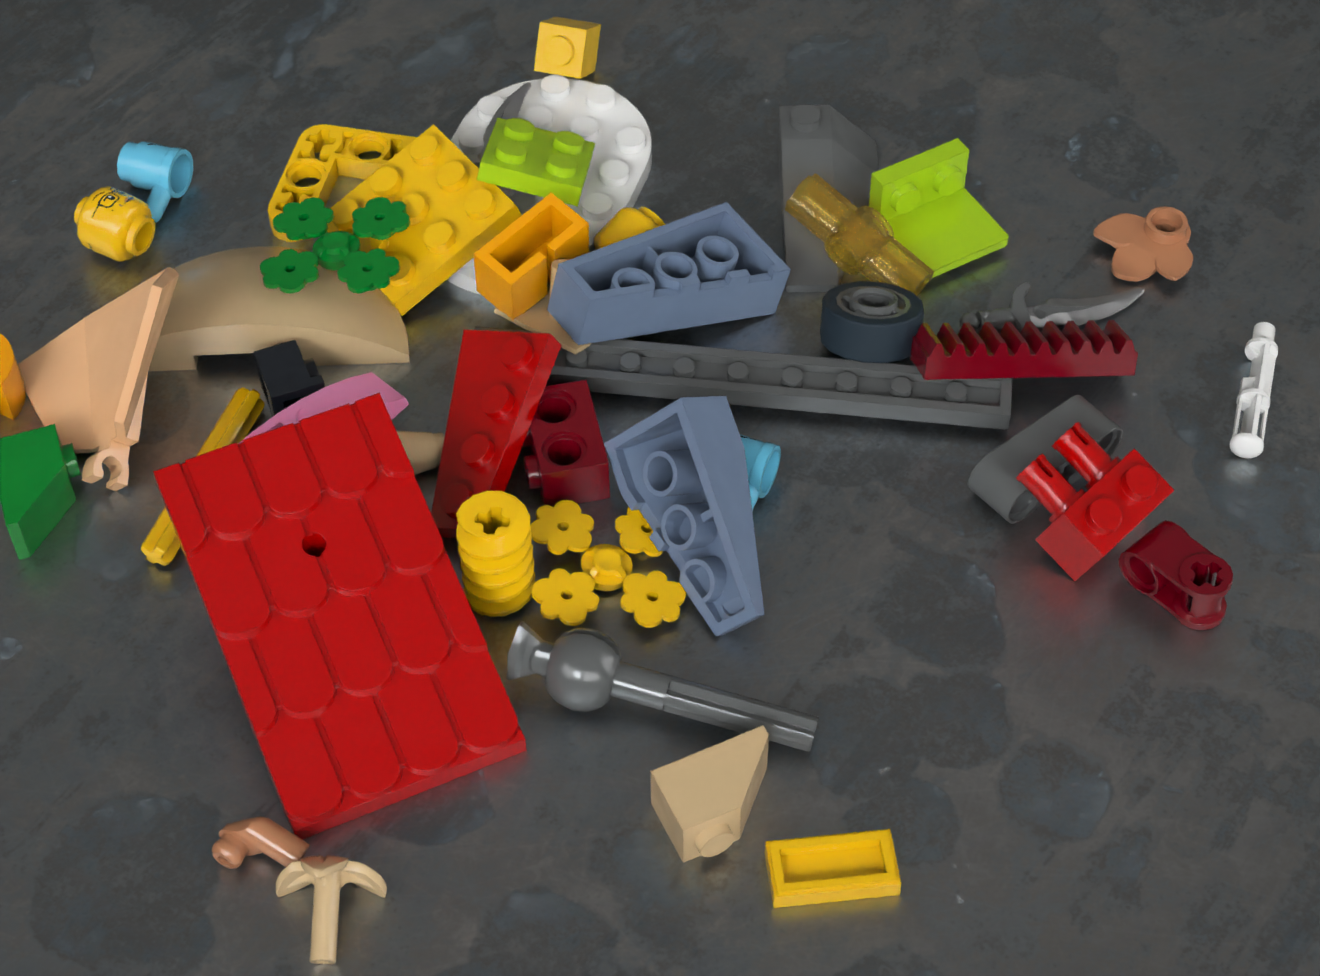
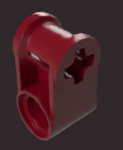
(1173, 569)

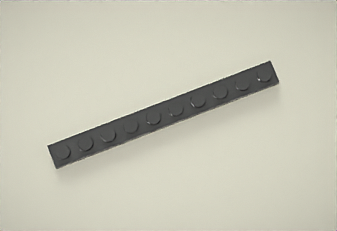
(783, 382)

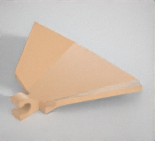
(97, 374)

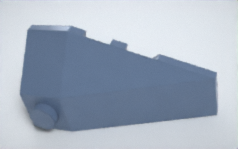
(693, 490)

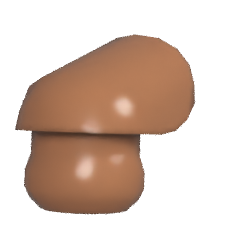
(256, 837)

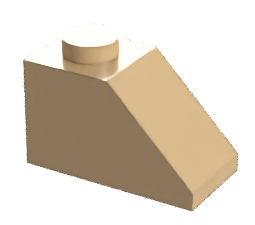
(710, 793)

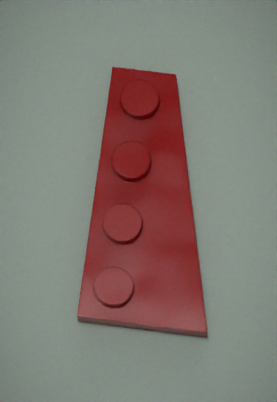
(489, 415)

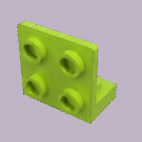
(933, 210)

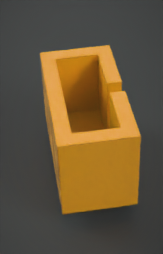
(518, 261)

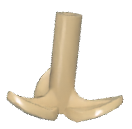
(328, 877)

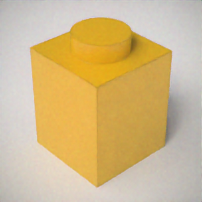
(567, 47)

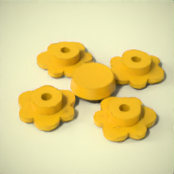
(603, 568)

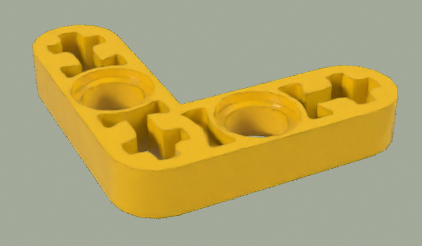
(338, 157)

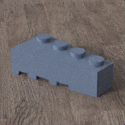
(669, 279)

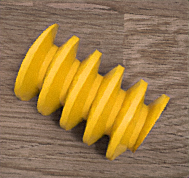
(495, 553)

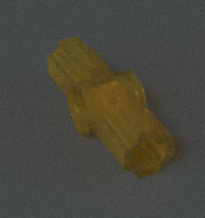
(856, 237)

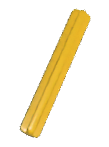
(232, 427)

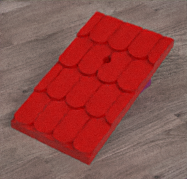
(339, 615)

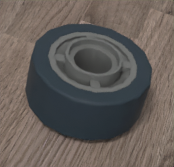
(870, 321)

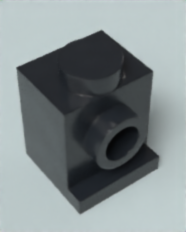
(286, 375)

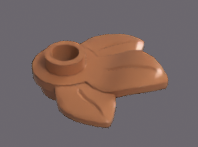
(1148, 244)

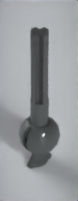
(587, 670)

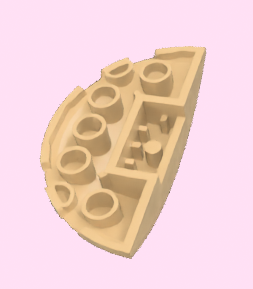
(228, 310)

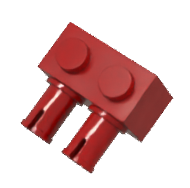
(1096, 520)

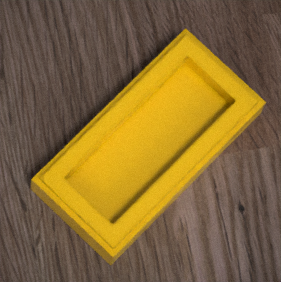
(832, 868)

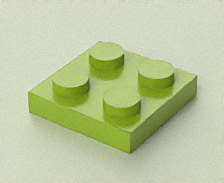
(536, 160)

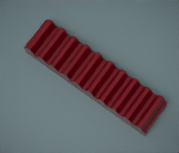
(1023, 353)

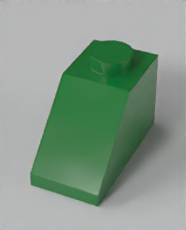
(35, 485)

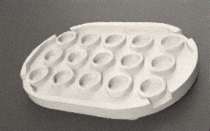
(598, 115)

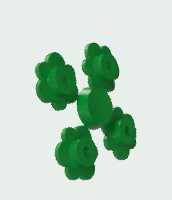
(335, 249)

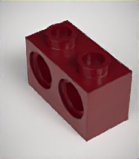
(567, 447)

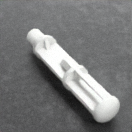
(1255, 392)

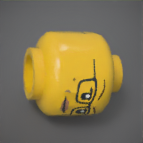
(114, 224)

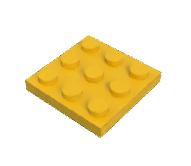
(447, 213)

